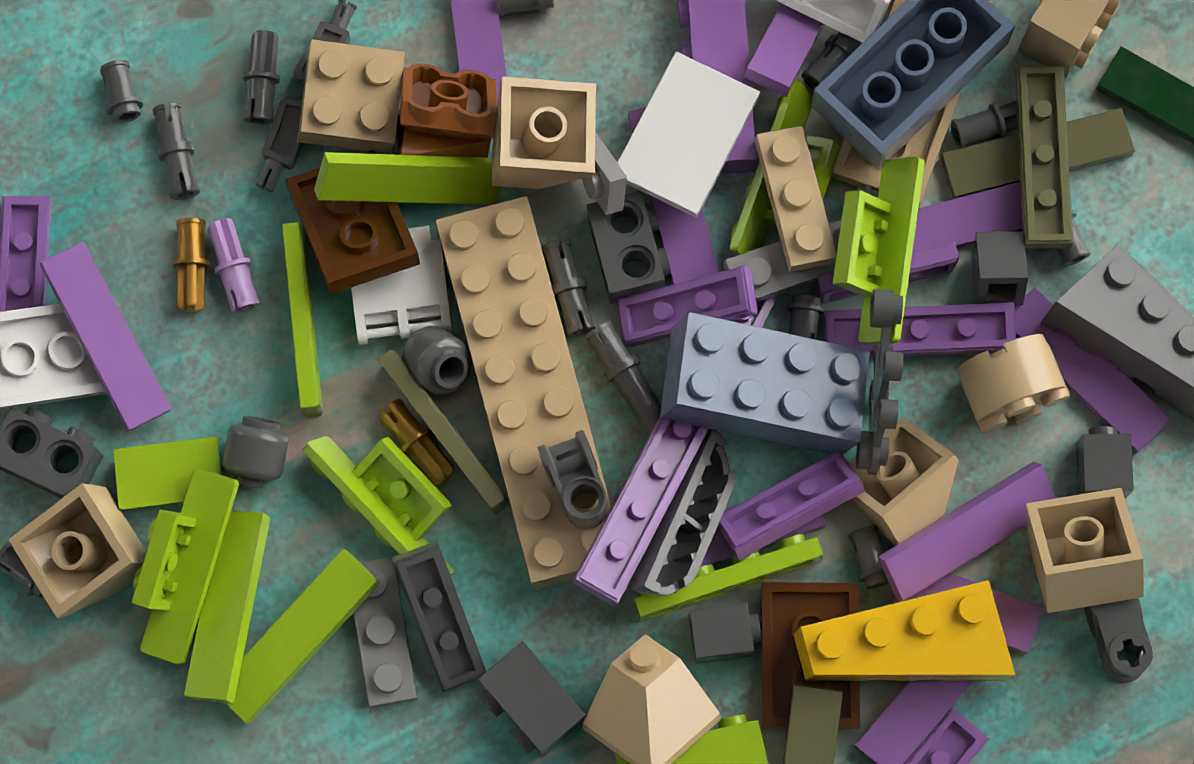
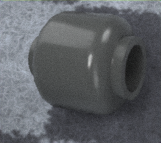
(437, 360)
(255, 451)

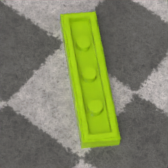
(406, 179)
(302, 319)
(227, 610)
(301, 633)

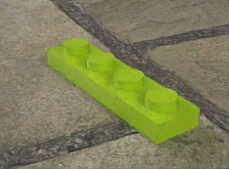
(791, 555)

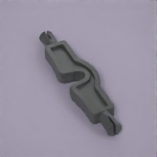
(281, 145)

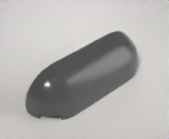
(688, 522)

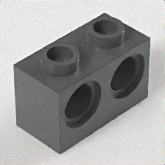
(618, 248)
(40, 463)

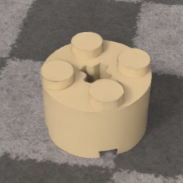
(1012, 382)

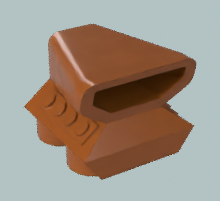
(445, 113)

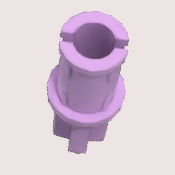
(232, 266)

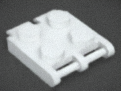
(405, 295)

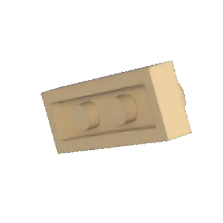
(795, 198)

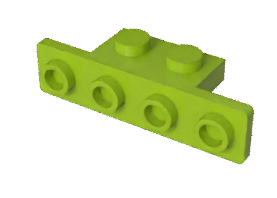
(757, 213)
(879, 239)
(384, 490)
(181, 564)

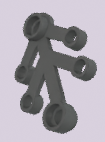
(888, 366)

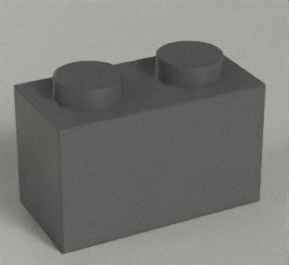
(531, 700)

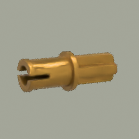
(190, 265)
(417, 442)

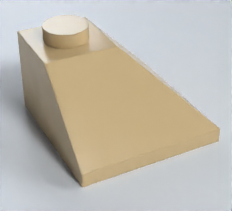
(543, 133)
(911, 487)
(649, 706)

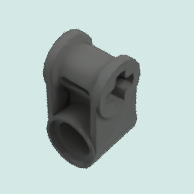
(572, 472)
(1119, 627)

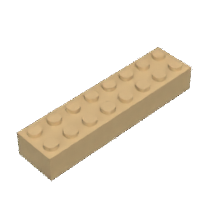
(521, 375)

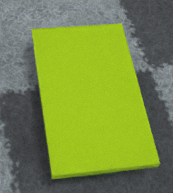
(161, 471)

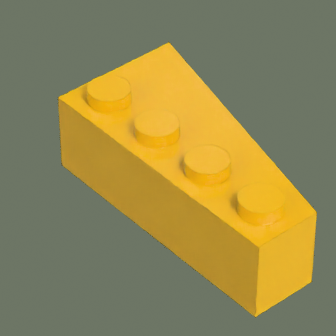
(923, 638)

